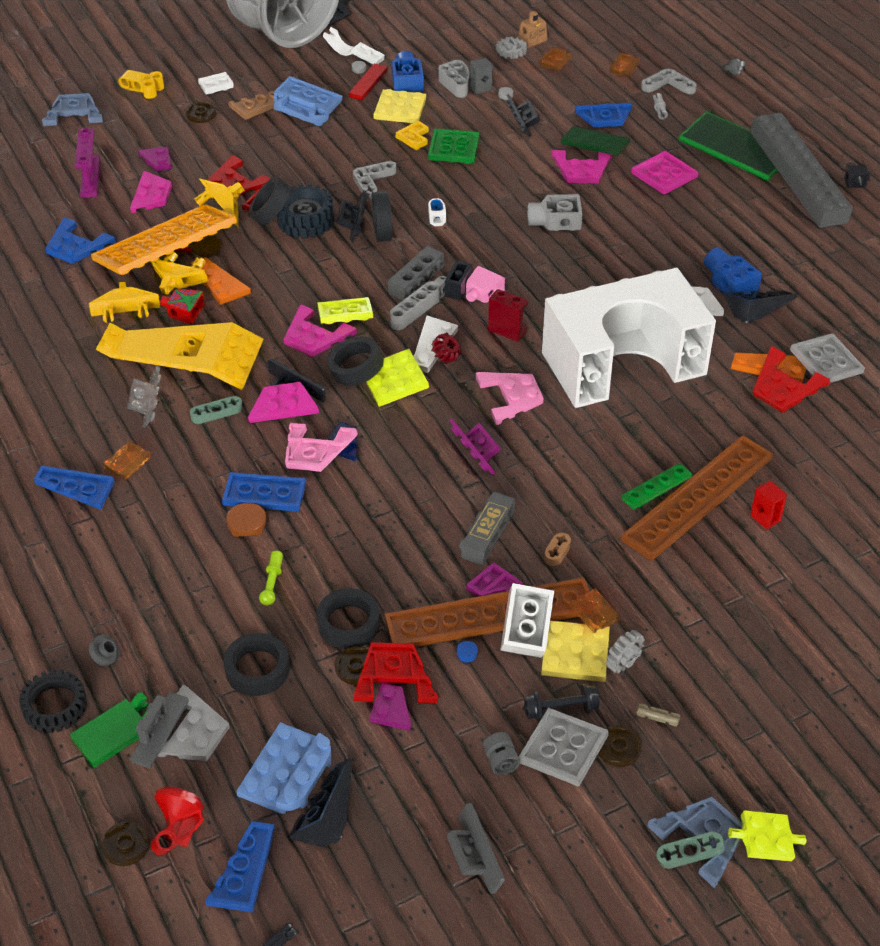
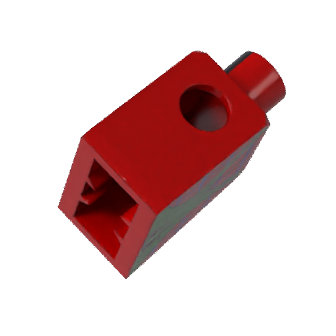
(184, 305)

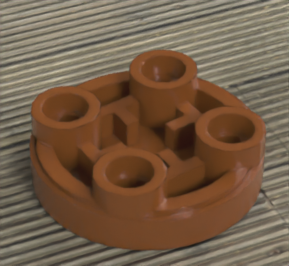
(246, 520)

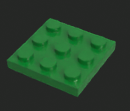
(454, 146)

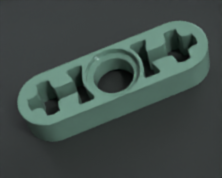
(208, 407)
(682, 844)

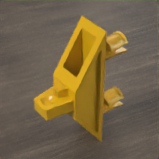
(224, 196)
(178, 275)
(124, 300)

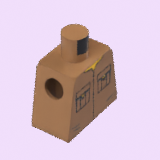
(533, 30)

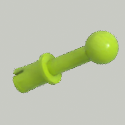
(267, 596)

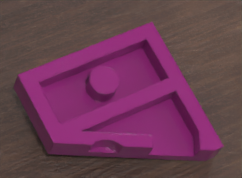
(157, 158)
(491, 581)
(390, 708)

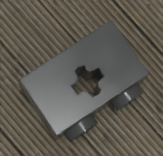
(481, 75)

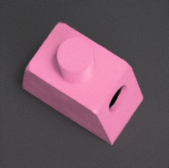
(483, 284)

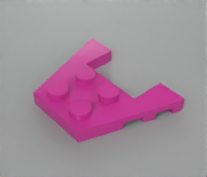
(581, 170)
(312, 338)

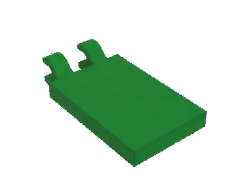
(110, 731)

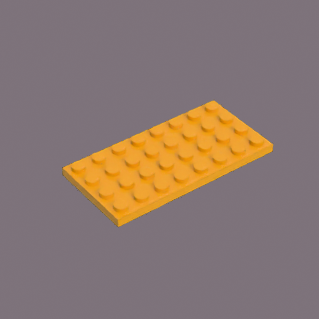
(163, 239)

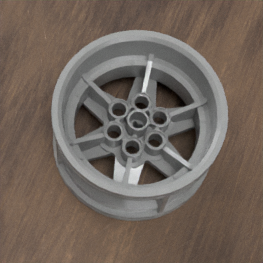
(290, 27)

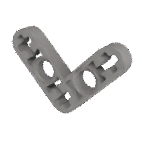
(671, 77)
(366, 175)

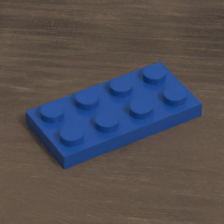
(265, 491)

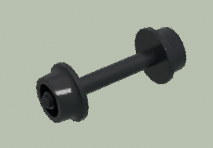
(533, 706)

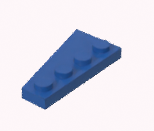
(78, 485)
(244, 872)

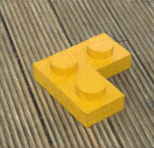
(413, 134)

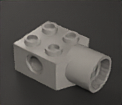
(556, 212)

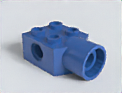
(407, 73)
(732, 272)

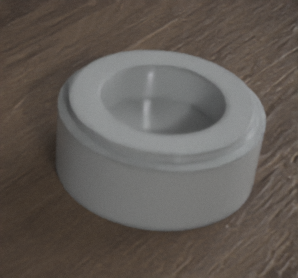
(358, 67)
(504, 91)

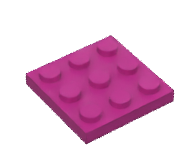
(664, 172)

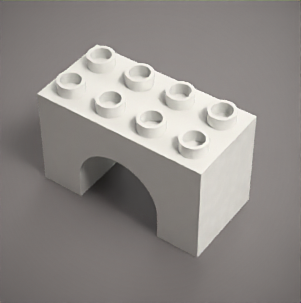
(637, 315)

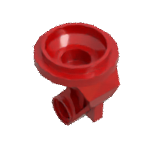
(182, 815)

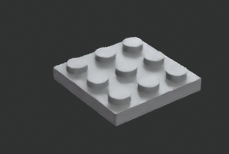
(827, 357)
(563, 746)

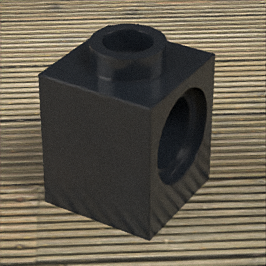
(856, 176)

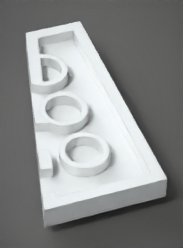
(431, 329)

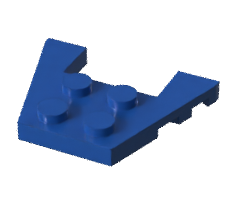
(73, 247)

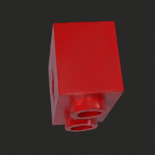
(768, 504)

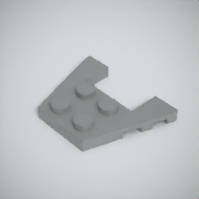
(198, 732)

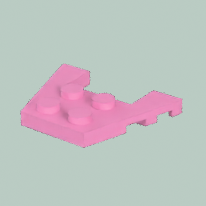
(517, 389)
(314, 453)

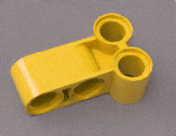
(142, 82)

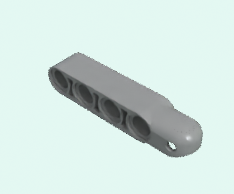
(417, 303)

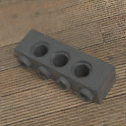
(416, 273)

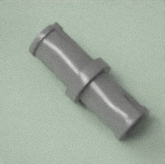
(660, 106)

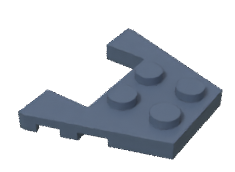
(70, 105)
(700, 819)

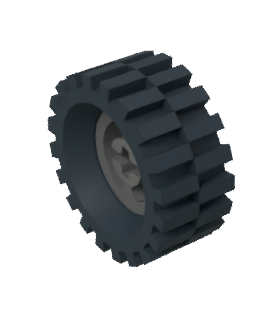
(306, 212)

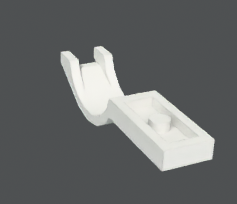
(360, 50)

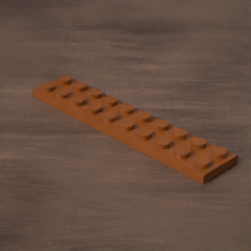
(696, 498)
(472, 615)

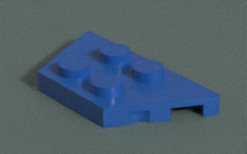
(604, 114)

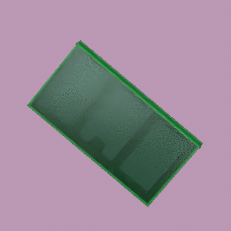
(729, 144)

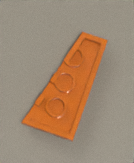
(222, 284)
(753, 364)

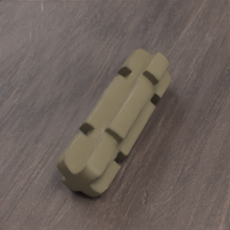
(658, 715)

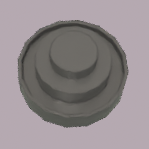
(735, 67)
(104, 650)

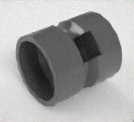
(501, 753)

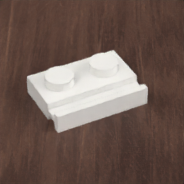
(215, 83)

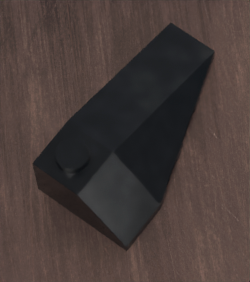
(757, 304)
(328, 810)

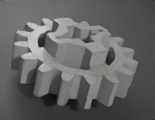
(511, 47)
(625, 651)

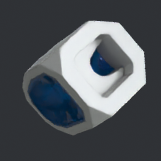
(437, 212)

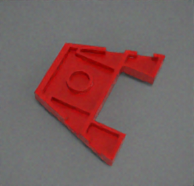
(228, 176)
(781, 389)
(393, 665)

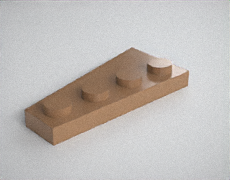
(251, 107)

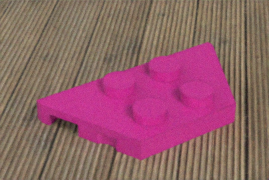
(151, 192)
(282, 402)

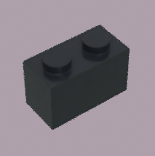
(456, 280)

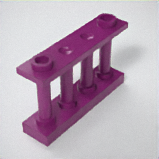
(87, 162)

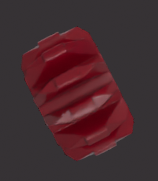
(446, 348)

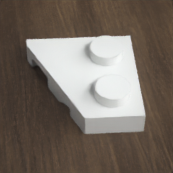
(709, 301)

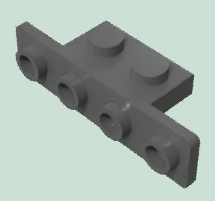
(157, 726)
(474, 851)

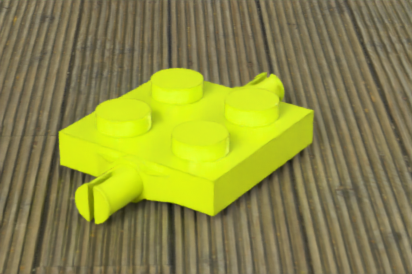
(767, 836)

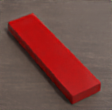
(368, 81)

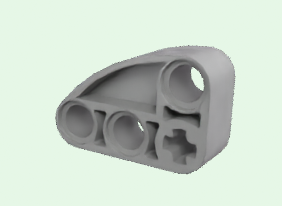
(455, 77)

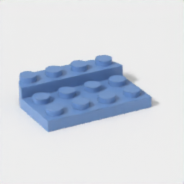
(305, 101)
(286, 769)

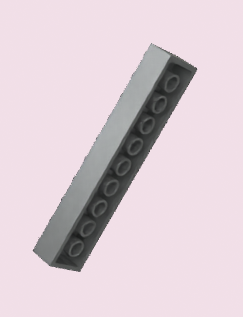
(801, 170)

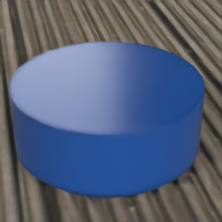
(467, 651)

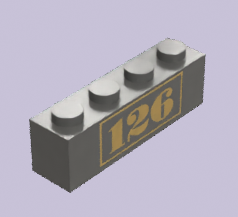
(487, 528)

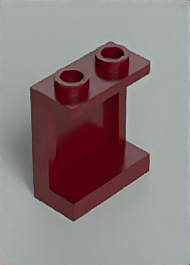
(506, 315)

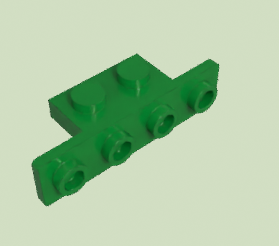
(656, 486)

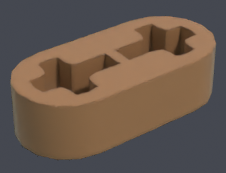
(561, 550)

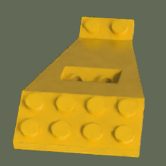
(209, 348)

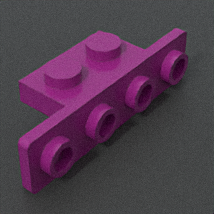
(480, 442)

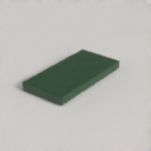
(595, 141)

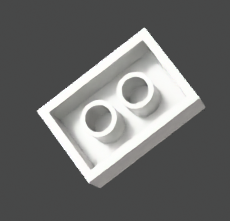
(527, 620)

